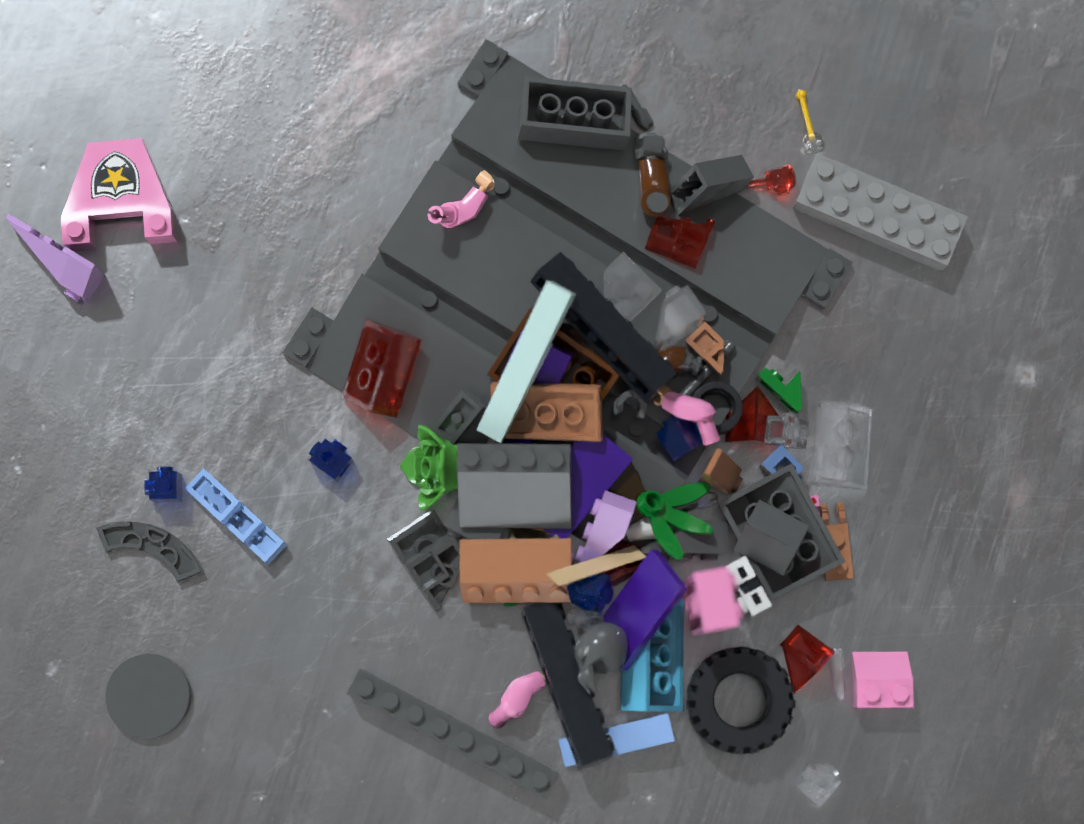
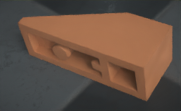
(722, 473)

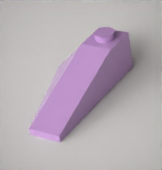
(68, 268)

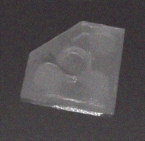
(628, 287)

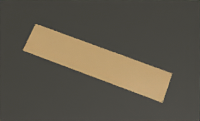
(596, 565)

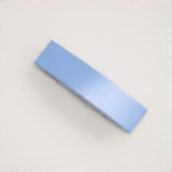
(236, 516)
(631, 736)

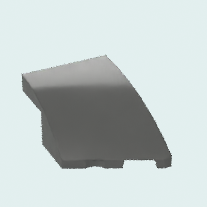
(428, 556)

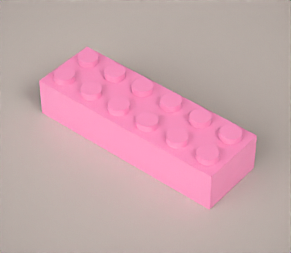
(711, 602)

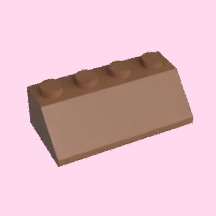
(513, 570)

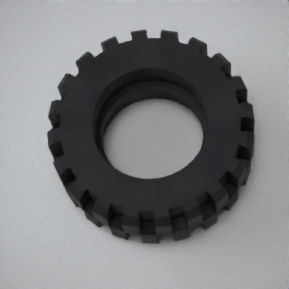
(778, 700)

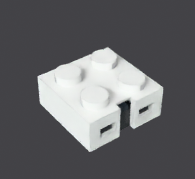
(749, 586)

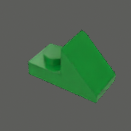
(788, 395)

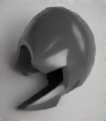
(600, 650)

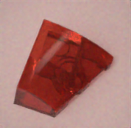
(679, 239)

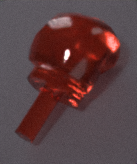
(778, 179)

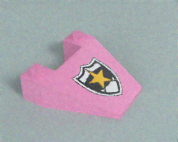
(113, 183)

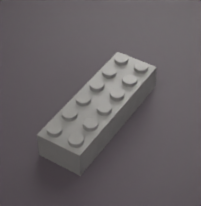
(880, 212)

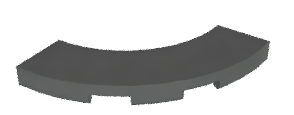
(153, 541)

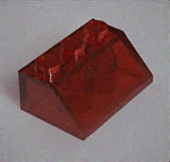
(381, 368)

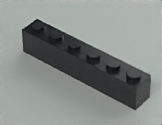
(607, 329)
(573, 704)

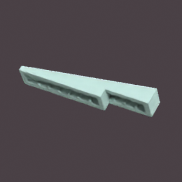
(526, 360)

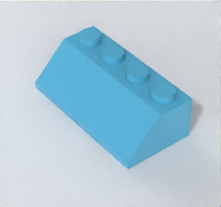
(656, 675)

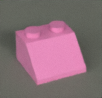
(881, 680)

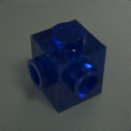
(679, 436)
(330, 458)
(164, 485)
(591, 592)

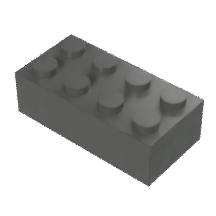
(574, 113)

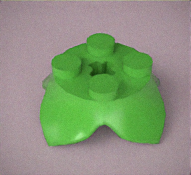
(431, 466)

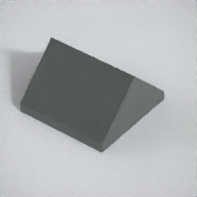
(771, 537)

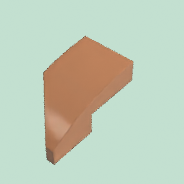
(708, 346)

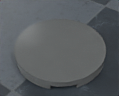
(147, 696)

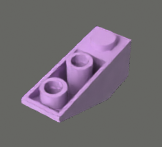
(609, 527)

